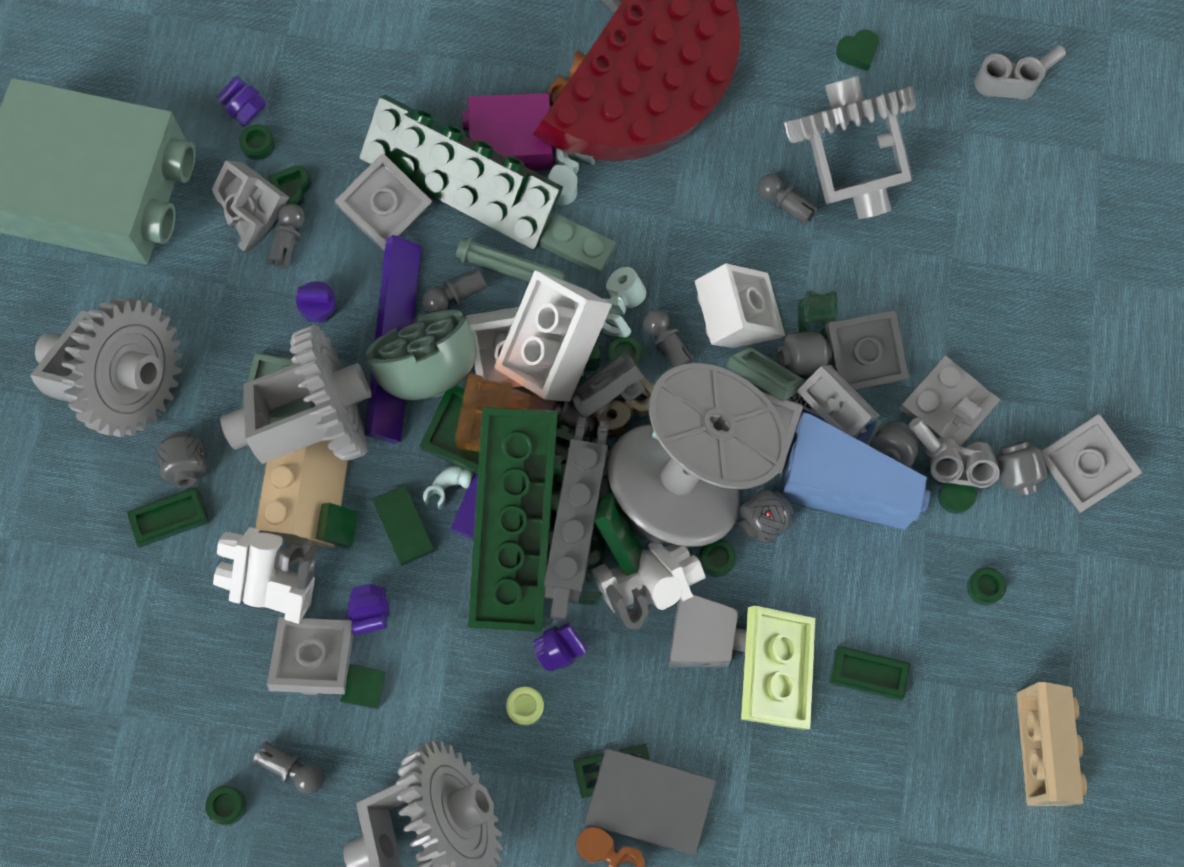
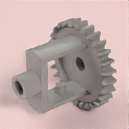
(846, 105)
(111, 366)
(326, 383)
(446, 811)

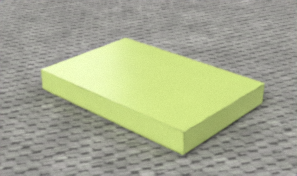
(778, 668)

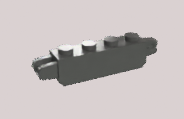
(575, 519)

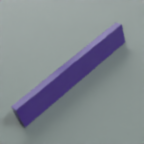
(396, 311)

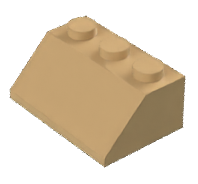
(296, 489)
(1050, 745)

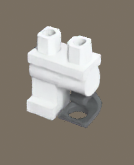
(263, 572)
(660, 581)

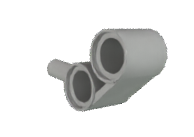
(1009, 75)
(963, 461)

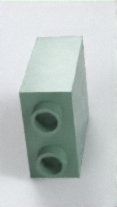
(89, 170)

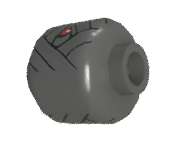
(181, 459)
(765, 516)

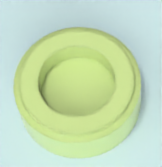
(525, 706)

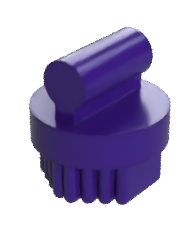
(241, 101)
(316, 301)
(368, 609)
(558, 647)

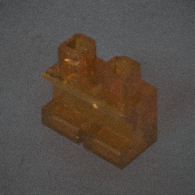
(480, 393)

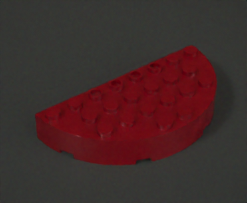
(646, 79)

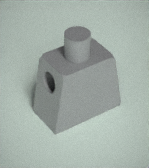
(705, 634)

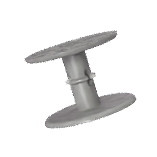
(711, 442)

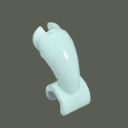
(451, 476)

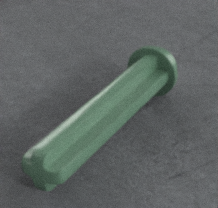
(501, 261)

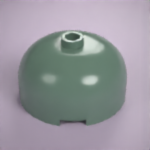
(424, 356)

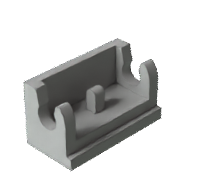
(837, 401)

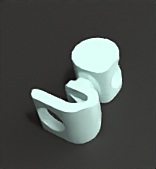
(565, 174)
(625, 292)

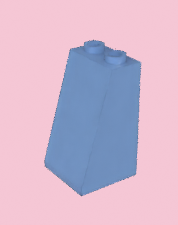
(850, 478)

